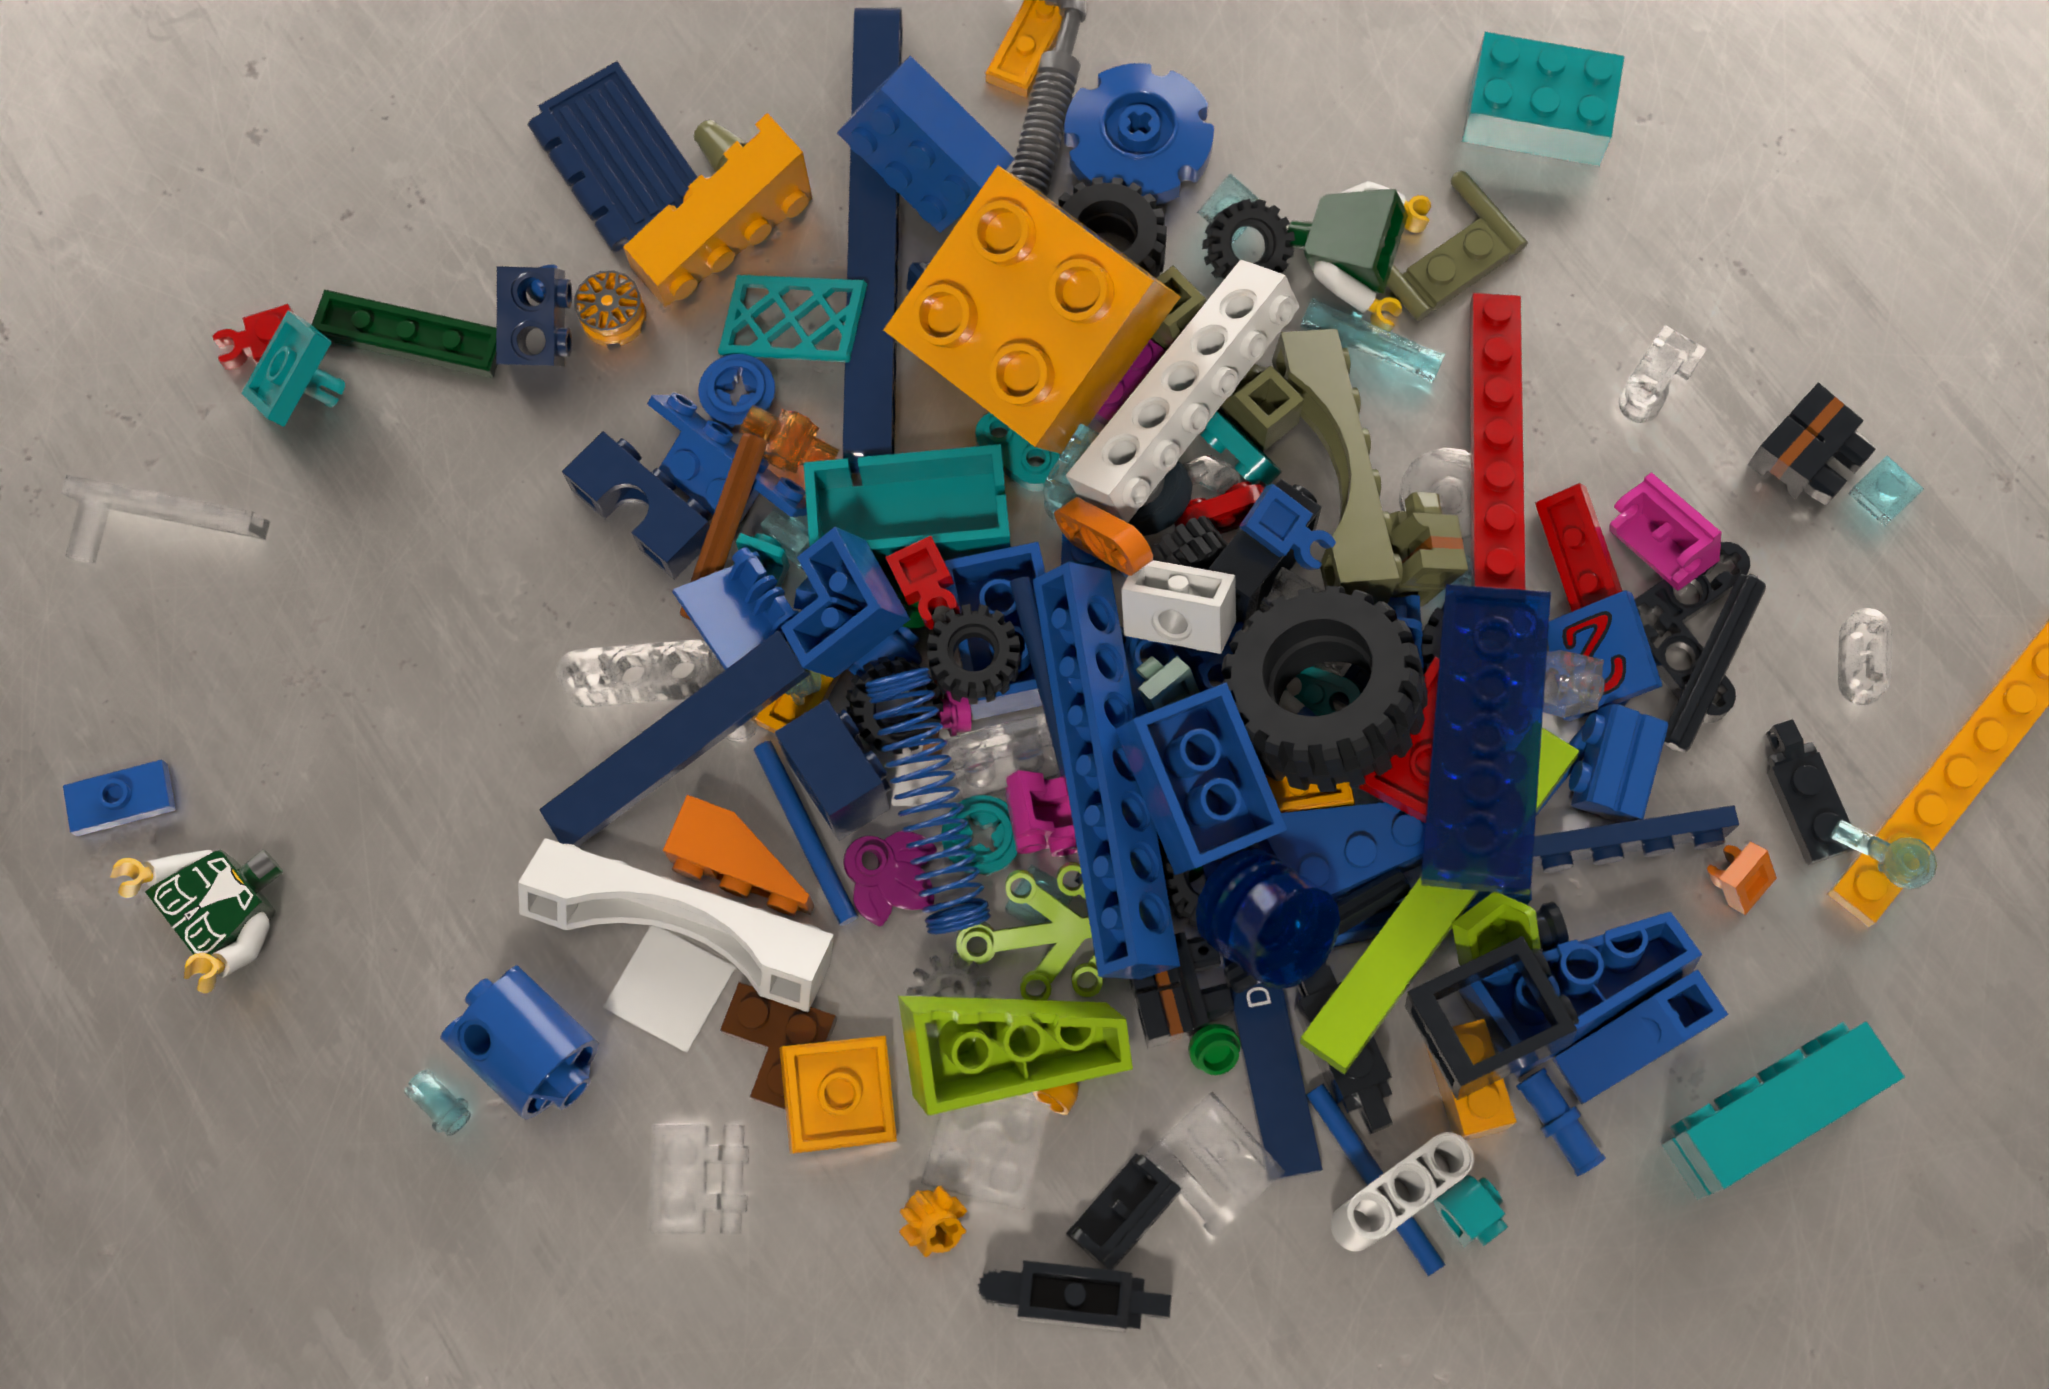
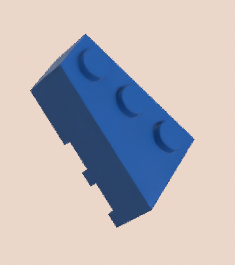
(1348, 845)

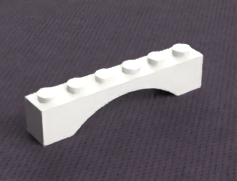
(583, 889)

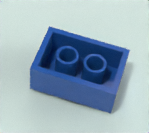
(924, 144)
(986, 581)
(1200, 778)

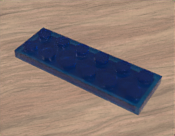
(1487, 740)

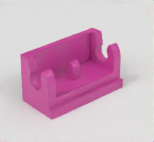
(1666, 532)

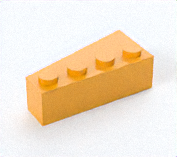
(722, 214)

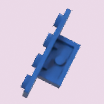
(703, 458)

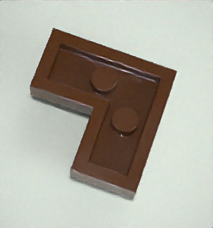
(770, 1027)

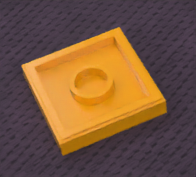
(837, 1094)

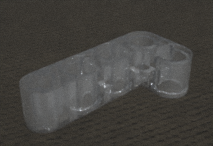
(655, 683)

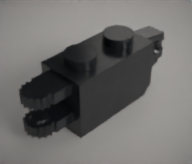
(1368, 1076)
(1074, 1296)

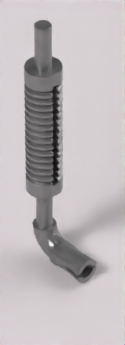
(1050, 101)

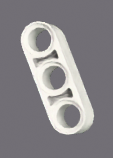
(1420, 1176)

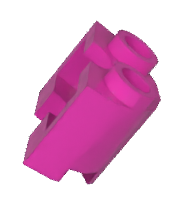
(1040, 814)

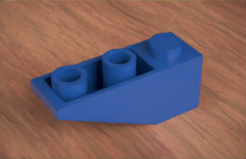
(1640, 1036)

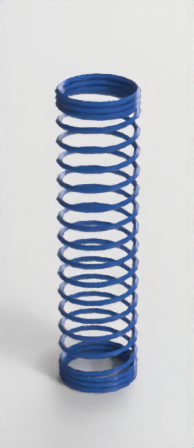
(889, 689)

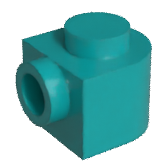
(1472, 1210)

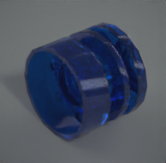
(1267, 919)

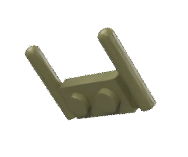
(1460, 259)

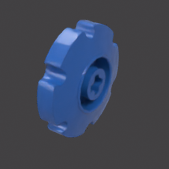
(1140, 131)

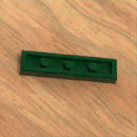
(407, 333)

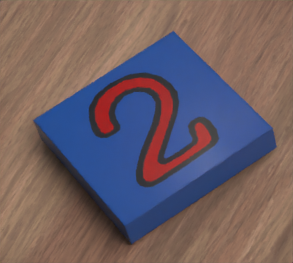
(1614, 633)

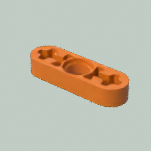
(1104, 536)

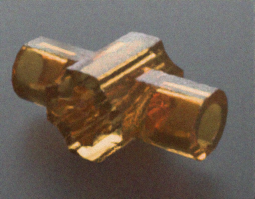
(789, 438)

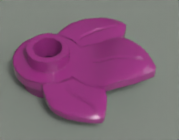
(892, 880)

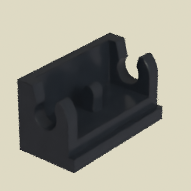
(1124, 1212)

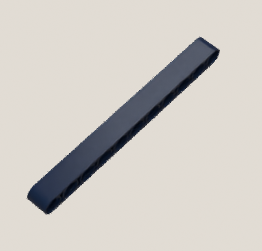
(872, 255)

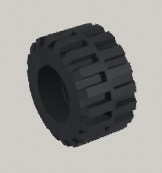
(1125, 213)

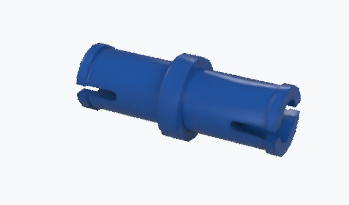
(1561, 1122)

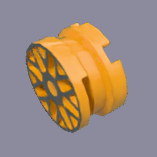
(610, 309)

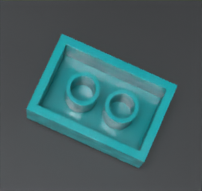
(1543, 99)

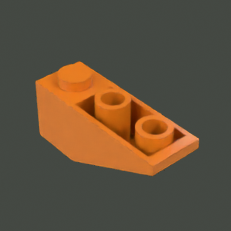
(721, 846)

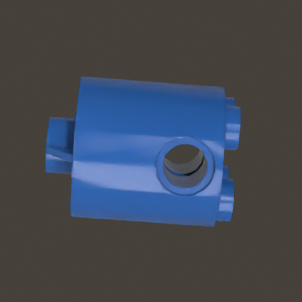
(522, 1044)

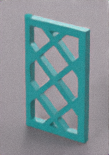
(777, 288)

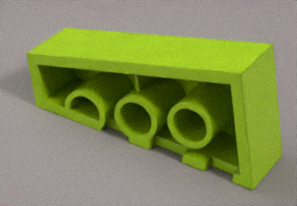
(1004, 1048)

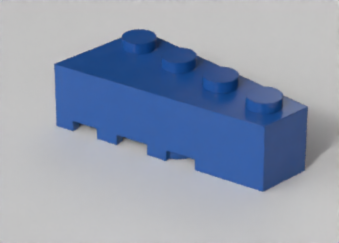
(1597, 975)

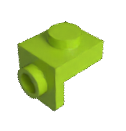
(1492, 925)

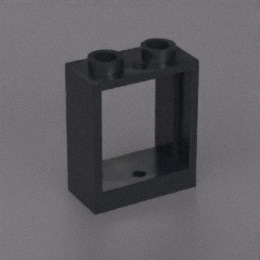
(1256, 565)
(1445, 1045)

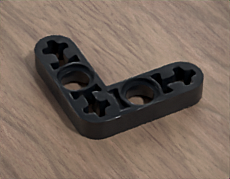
(1673, 614)

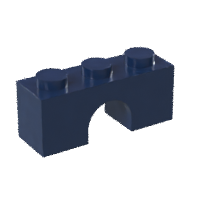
(611, 475)

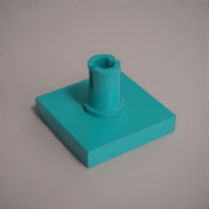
(290, 370)

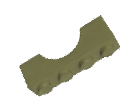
(1263, 400)

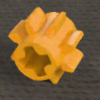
(933, 1221)

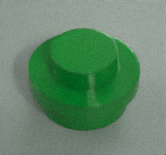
(1214, 1049)

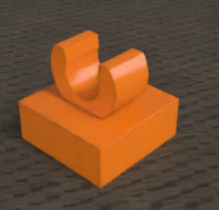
(1746, 877)

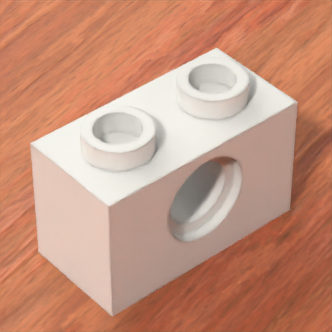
(1180, 606)

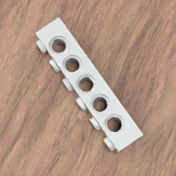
(1183, 390)

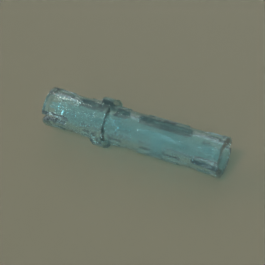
(1374, 340)

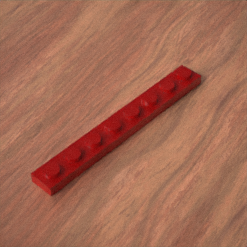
(1496, 442)

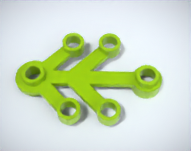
(1065, 930)

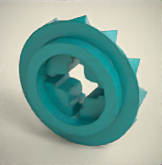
(985, 812)

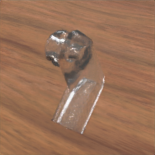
(1212, 473)

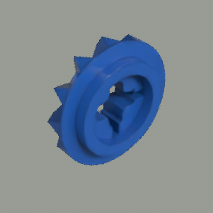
(723, 376)

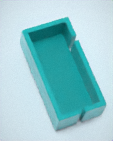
(912, 496)
(1790, 1105)

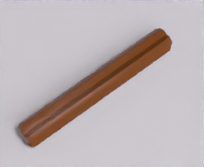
(729, 507)

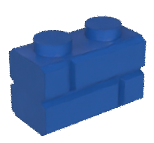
(1617, 763)

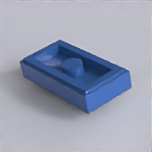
(119, 798)

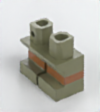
(1428, 547)

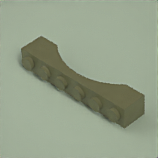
(1363, 551)

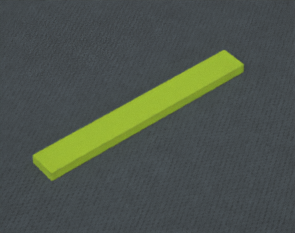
(1406, 946)

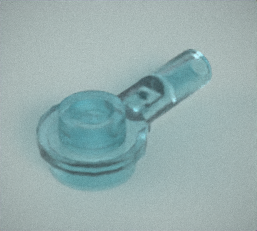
(1905, 862)

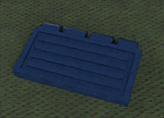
(612, 153)

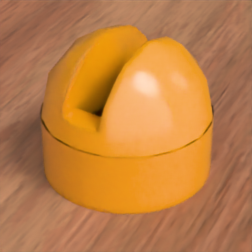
(1060, 1098)

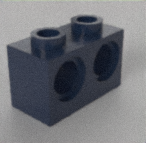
(518, 317)

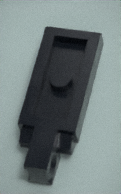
(1805, 793)

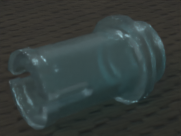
(445, 1110)

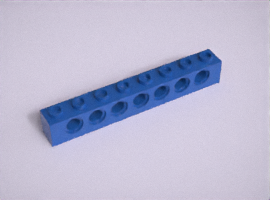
(1109, 816)

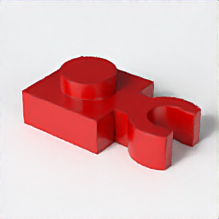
(252, 340)
(923, 578)

